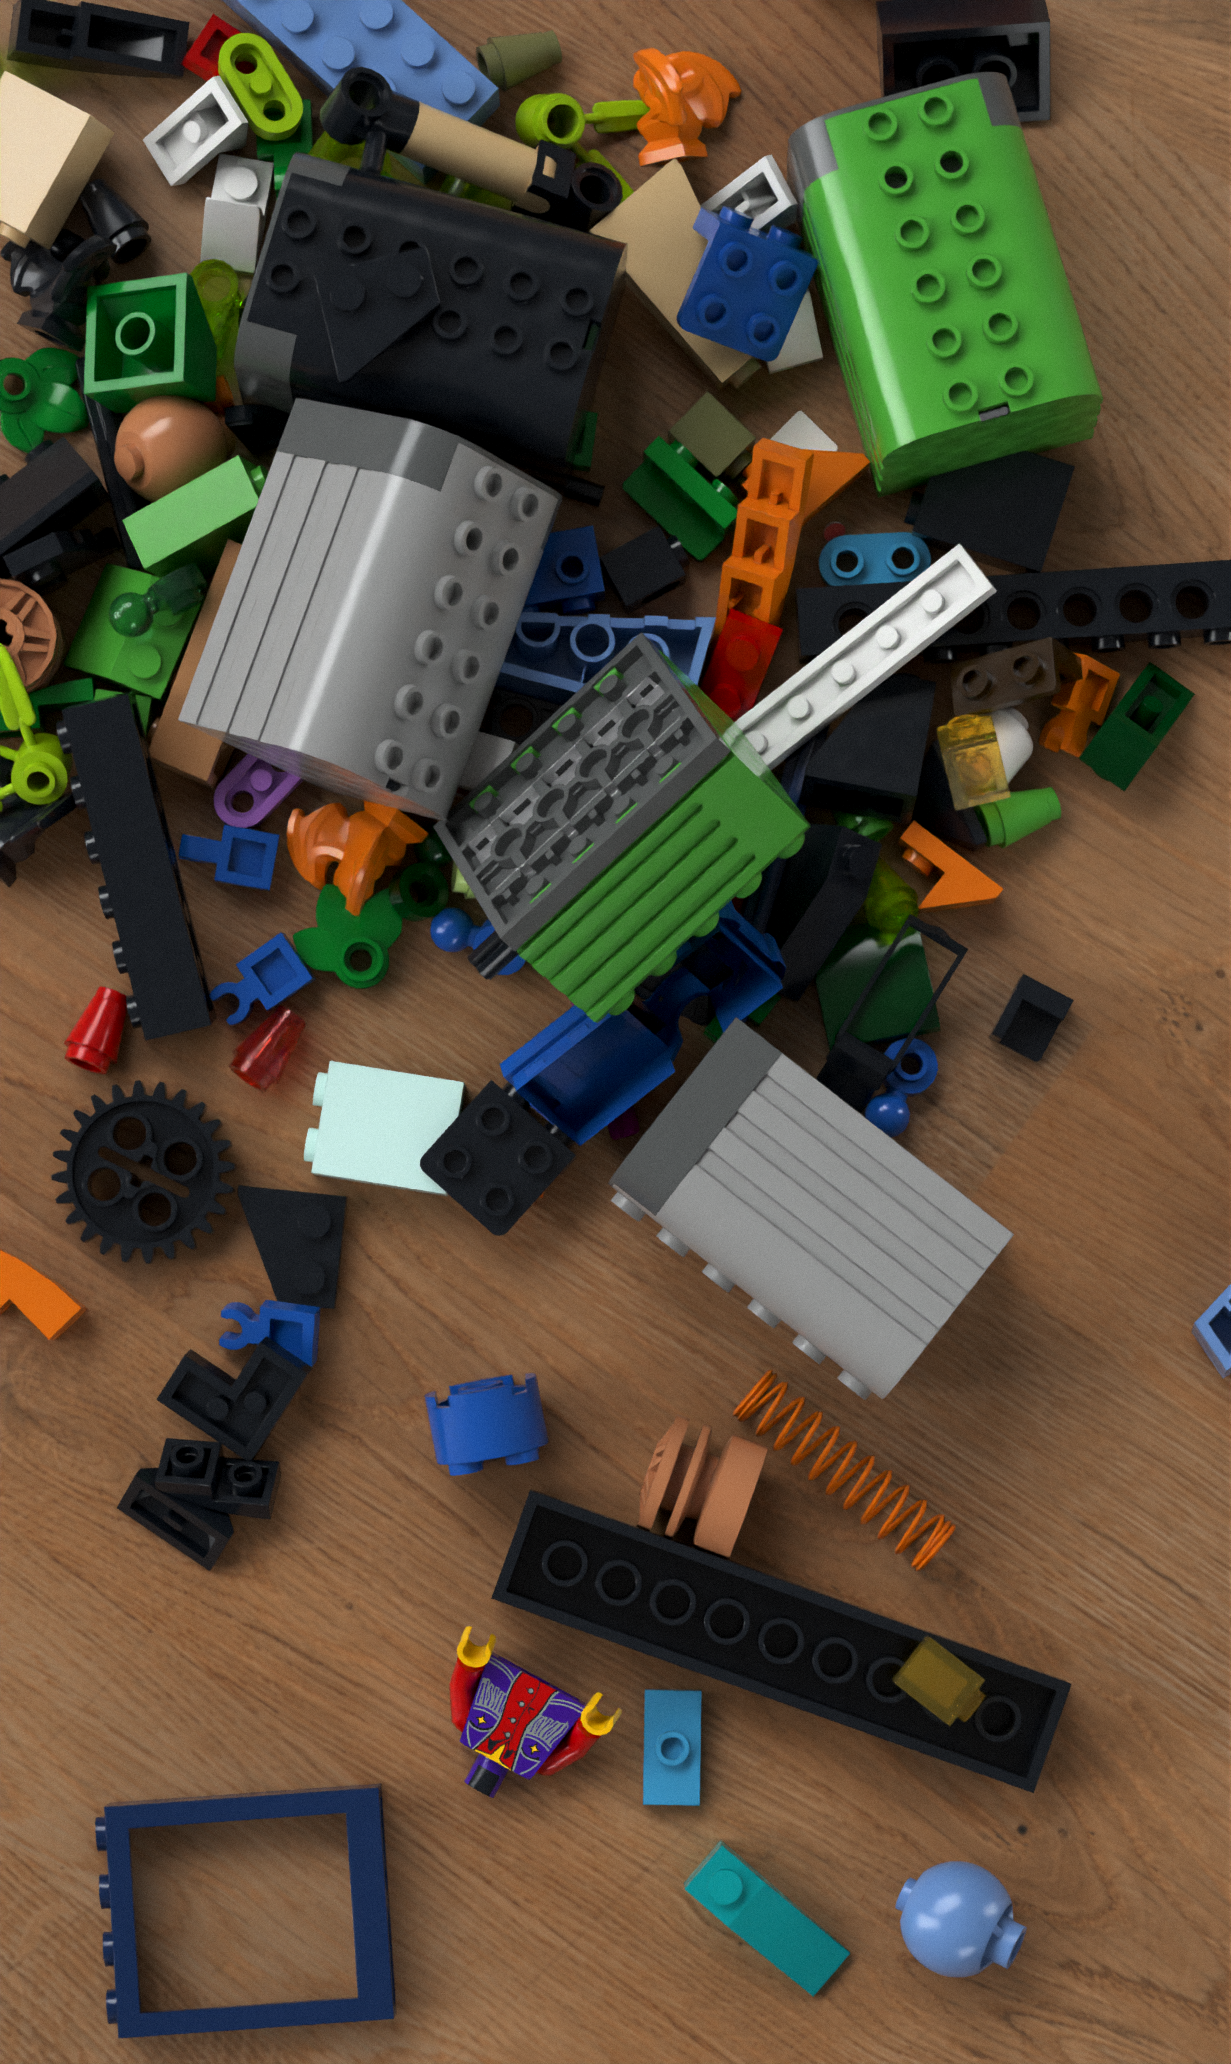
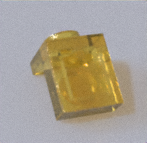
(973, 761)

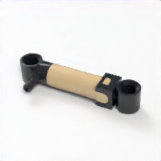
(534, 179)

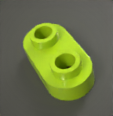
(262, 89)

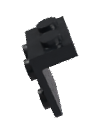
(497, 1158)

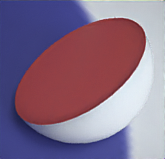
(833, 530)

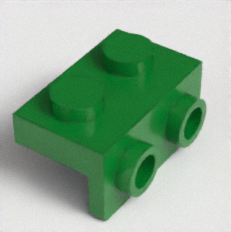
(682, 499)

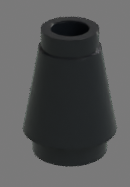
(115, 220)

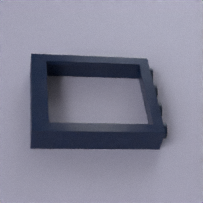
(368, 1895)

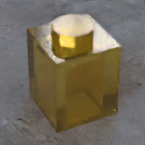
(940, 1682)

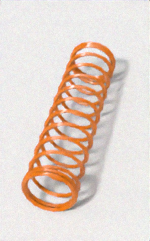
(749, 1406)

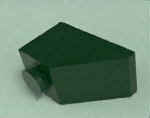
(1136, 726)

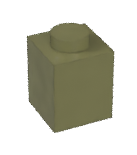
(714, 439)

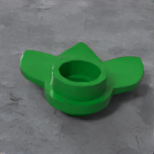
(45, 401)
(343, 934)

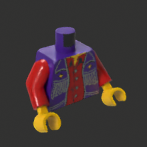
(517, 1718)

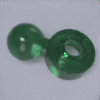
(178, 591)

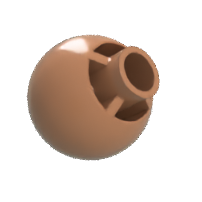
(170, 444)

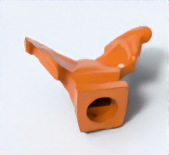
(682, 95)
(357, 842)

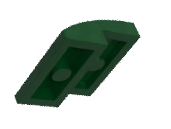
(895, 997)

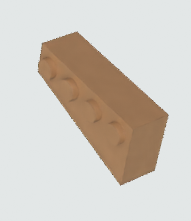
(172, 741)

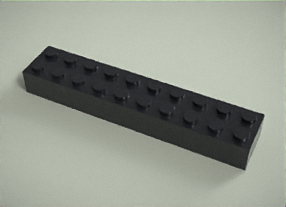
(770, 1637)

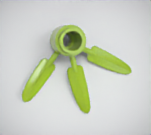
(568, 122)
(39, 764)

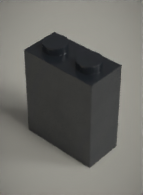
(995, 510)

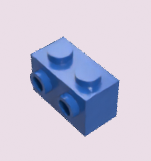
(568, 574)

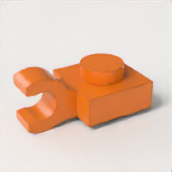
(1080, 704)

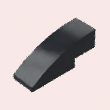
(97, 39)

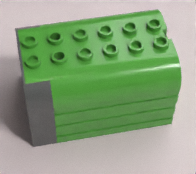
(941, 280)

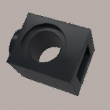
(645, 568)

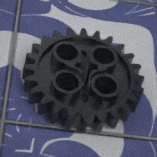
(166, 1126)

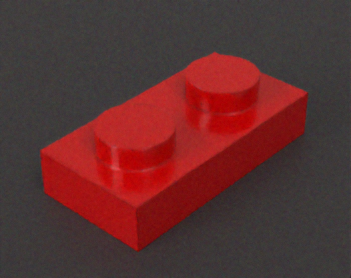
(740, 663)

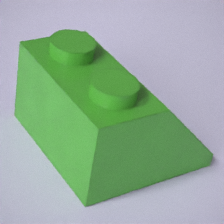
(127, 663)

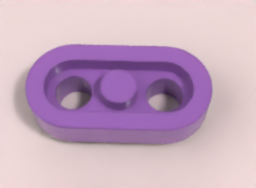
(262, 783)

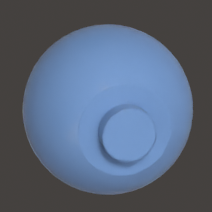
(959, 1920)

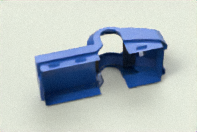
(593, 1072)

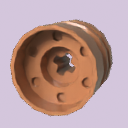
(36, 635)
(701, 1486)

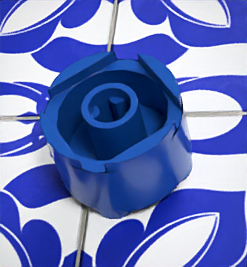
(487, 1422)

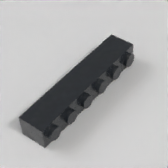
(138, 865)

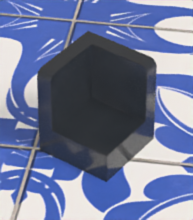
(1030, 1018)

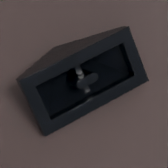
(936, 809)
(186, 1526)

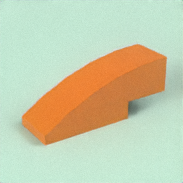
(37, 1296)

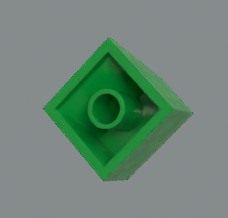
(148, 342)

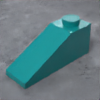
(765, 1918)

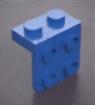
(746, 284)

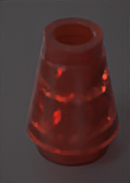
(268, 1049)

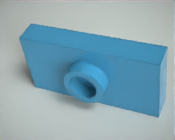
(672, 1747)

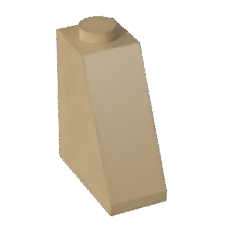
(44, 160)

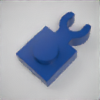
(269, 975)
(287, 1324)

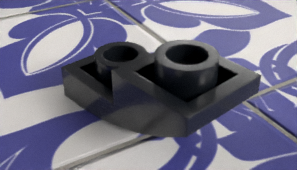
(206, 1478)

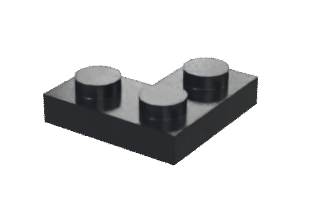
(240, 1409)

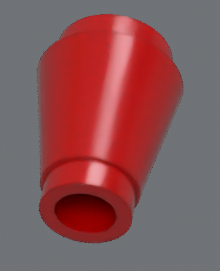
(98, 1032)

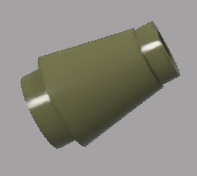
(517, 57)

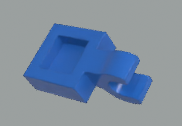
(241, 857)

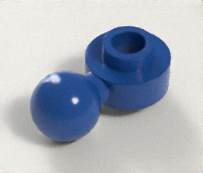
(455, 930)
(889, 1109)

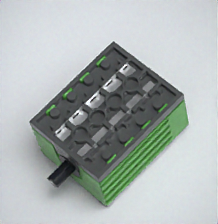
(618, 832)

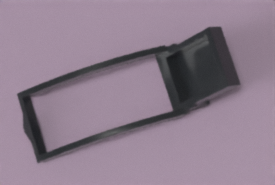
(856, 1068)

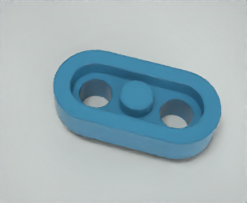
(874, 558)

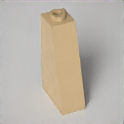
(662, 263)

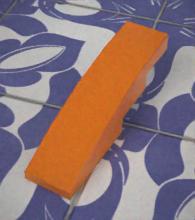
(765, 535)

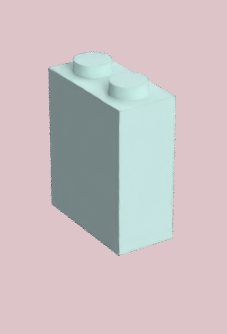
(380, 1125)

